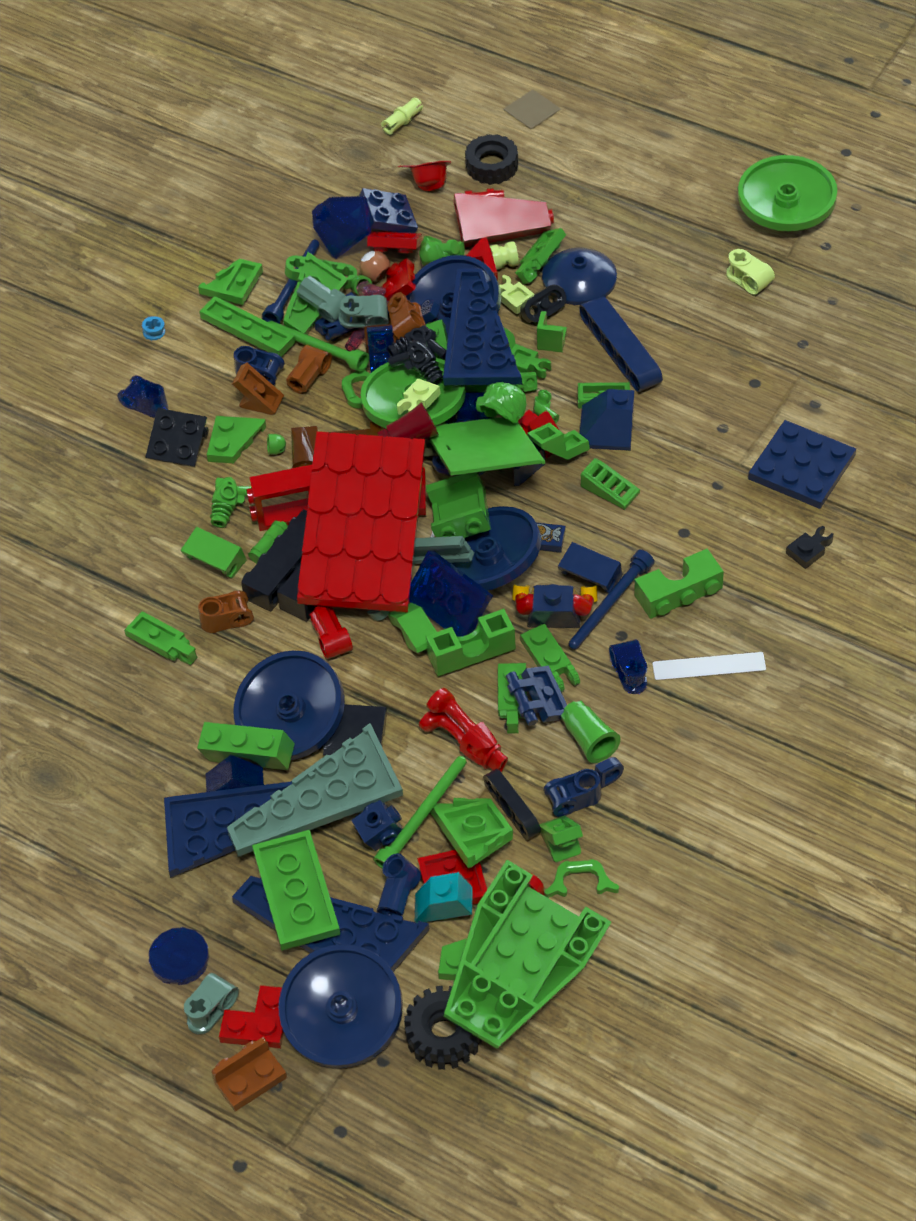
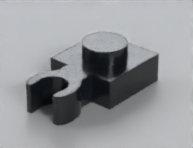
(809, 549)

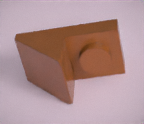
(257, 391)

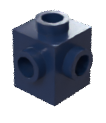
(378, 824)

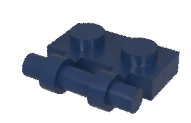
(543, 690)

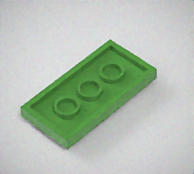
(296, 890)

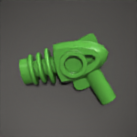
(224, 500)

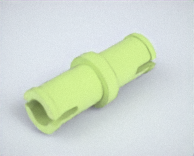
(402, 115)

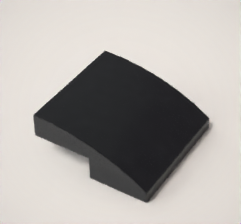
(353, 721)

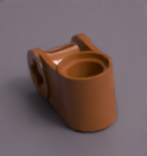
(404, 315)
(223, 612)

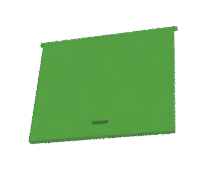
(484, 446)

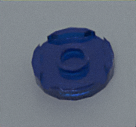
(179, 956)

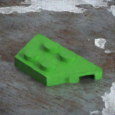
(473, 827)

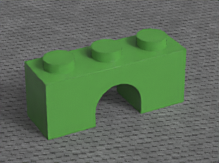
(661, 595)
(490, 638)
(265, 746)

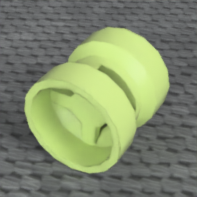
(505, 255)

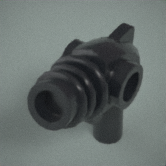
(415, 334)
(421, 359)

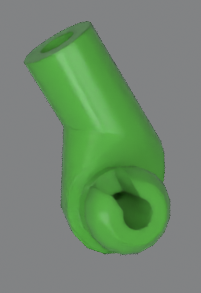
(543, 403)

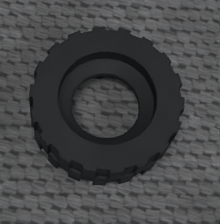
(491, 145)

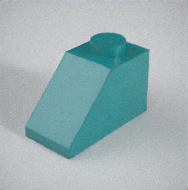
(443, 898)

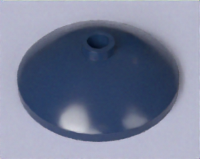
(581, 273)

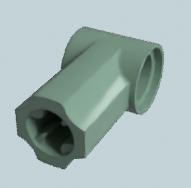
(321, 297)

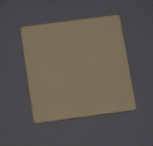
(532, 109)

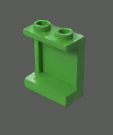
(459, 506)

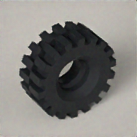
(422, 1041)

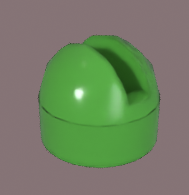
(354, 283)
(275, 444)

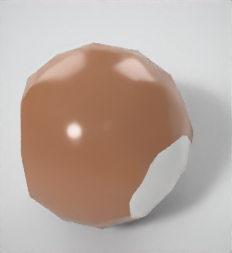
(374, 265)

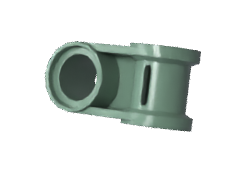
(364, 311)
(208, 1003)

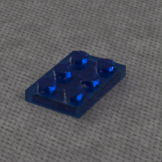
(448, 595)

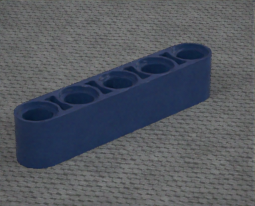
(620, 344)

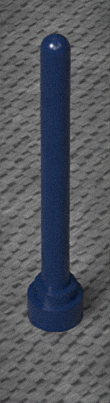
(275, 311)
(640, 563)

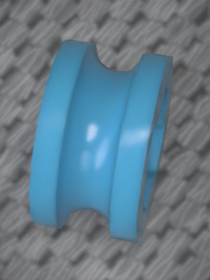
(156, 333)

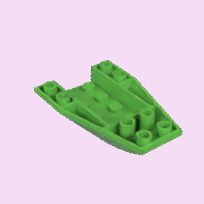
(518, 956)

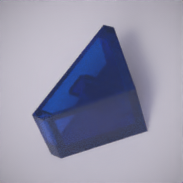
(233, 774)

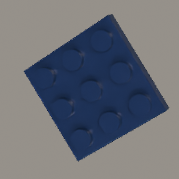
(802, 464)

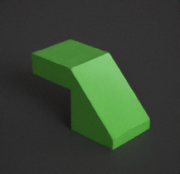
(558, 443)
(414, 626)

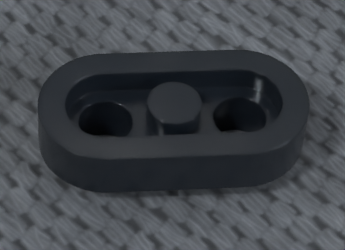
(541, 302)

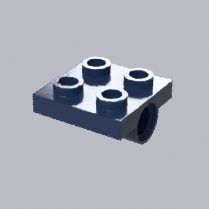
(389, 211)

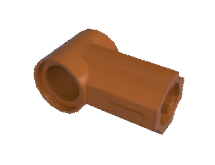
(310, 364)

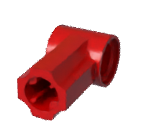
(331, 636)

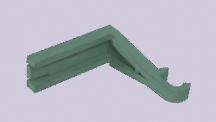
(450, 548)

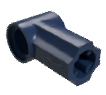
(400, 879)

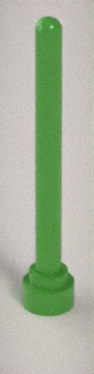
(357, 359)
(422, 812)

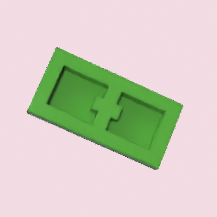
(214, 552)

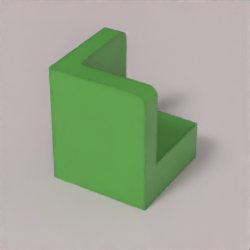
(549, 336)

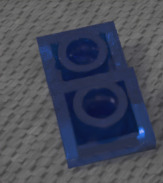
(378, 340)

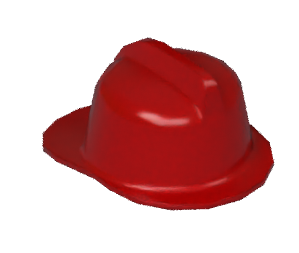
(429, 175)

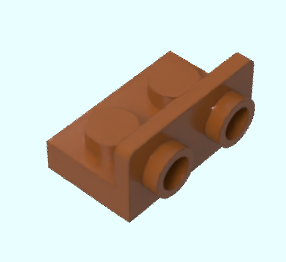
(248, 1074)

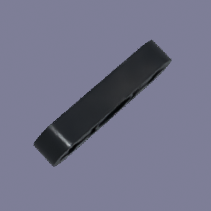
(512, 804)

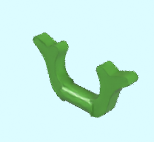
(353, 400)
(591, 866)

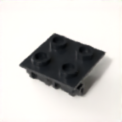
(176, 437)

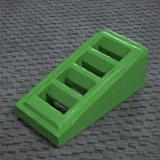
(597, 472)

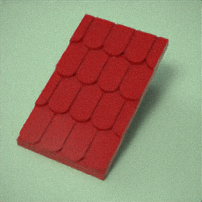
(361, 521)

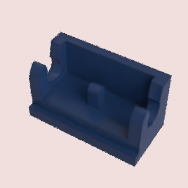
(591, 566)

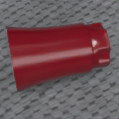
(412, 425)

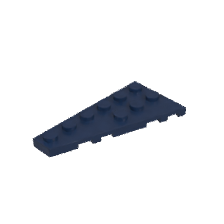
(476, 338)
(200, 822)
(359, 925)

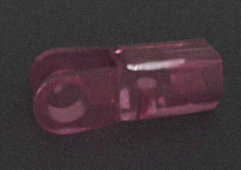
(367, 289)

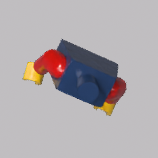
(554, 604)

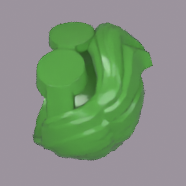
(434, 249)
(502, 400)

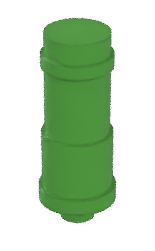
(267, 540)

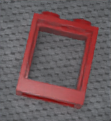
(277, 485)

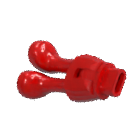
(474, 739)

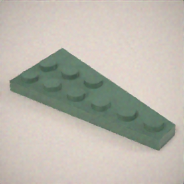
(322, 793)

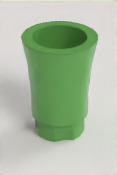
(590, 732)

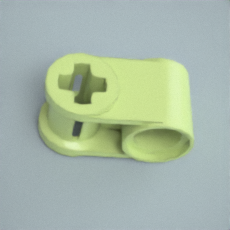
(751, 274)

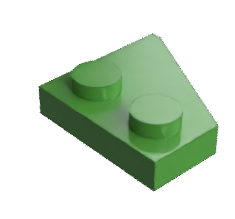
(231, 437)

